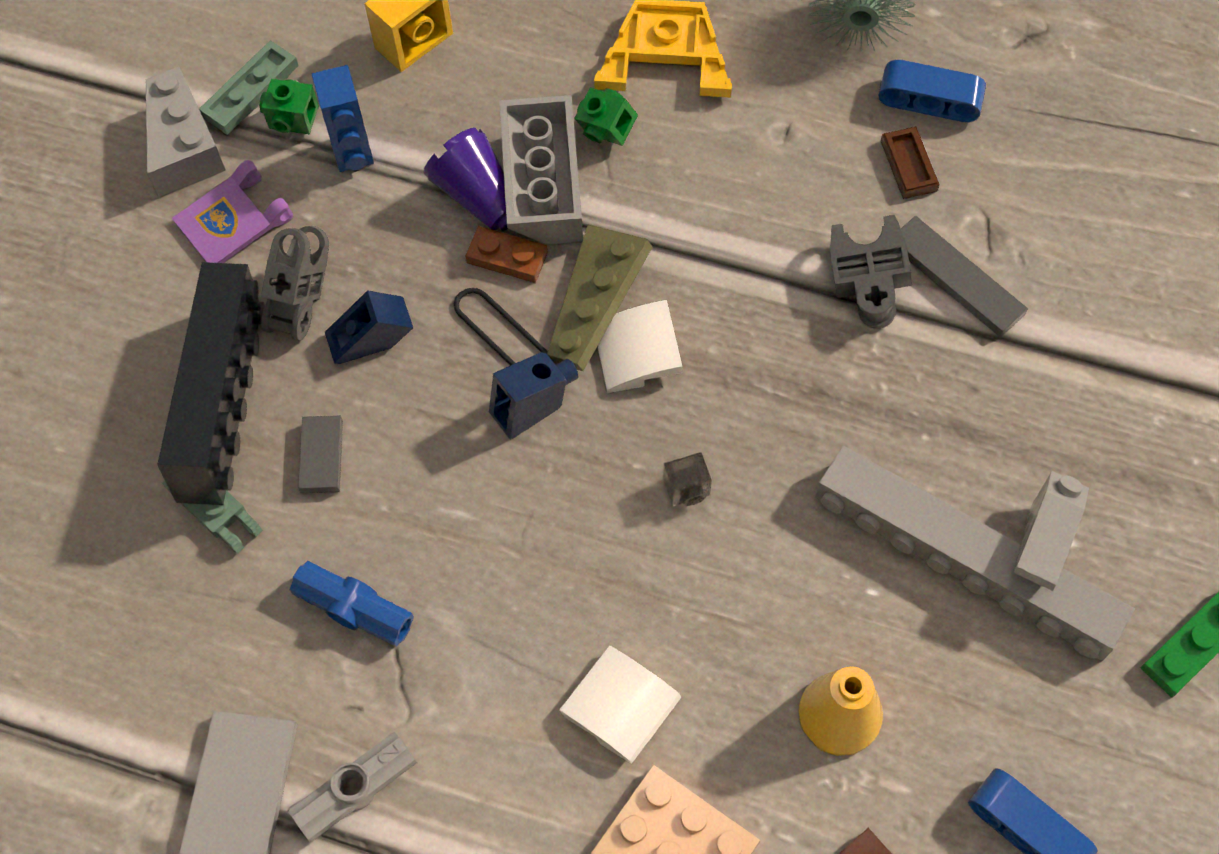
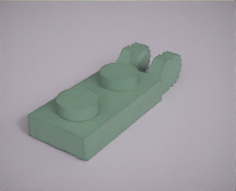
(220, 517)

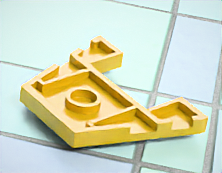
(669, 35)

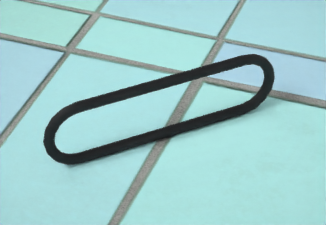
(503, 313)

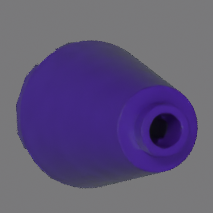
(471, 177)

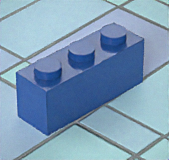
(343, 118)

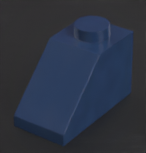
(368, 327)

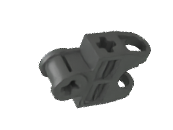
(871, 271)
(292, 293)

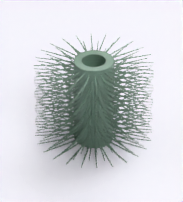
(862, 16)

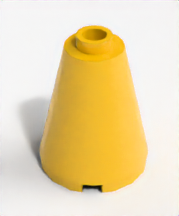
(841, 711)

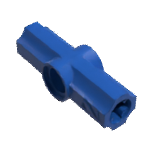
(351, 603)

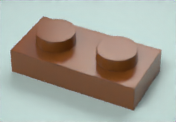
(506, 254)

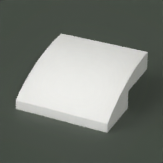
(639, 347)
(620, 704)

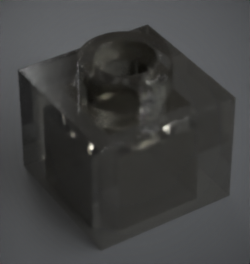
(687, 480)

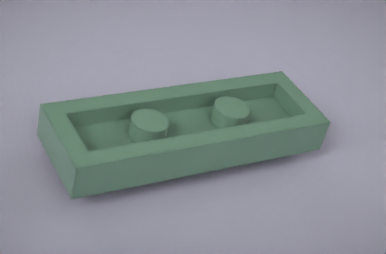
(243, 90)

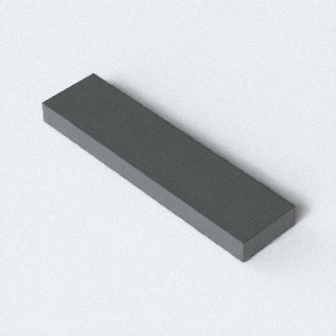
(961, 278)

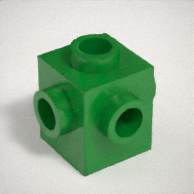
(289, 106)
(605, 116)

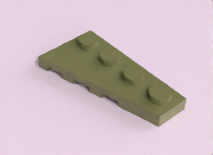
(597, 287)

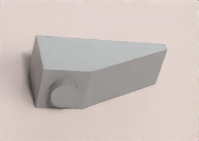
(1051, 529)

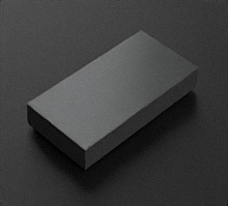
(320, 454)

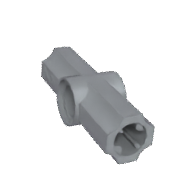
(328, 803)

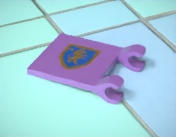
(227, 219)

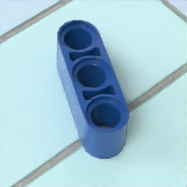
(932, 90)
(1025, 818)

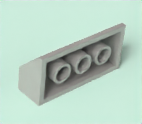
(541, 169)

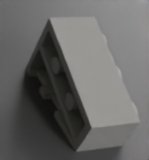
(177, 136)

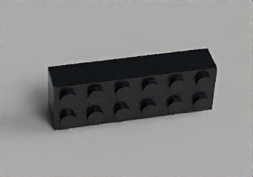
(212, 385)

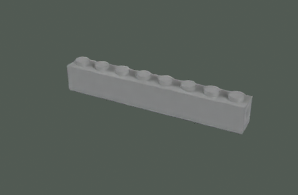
(970, 552)

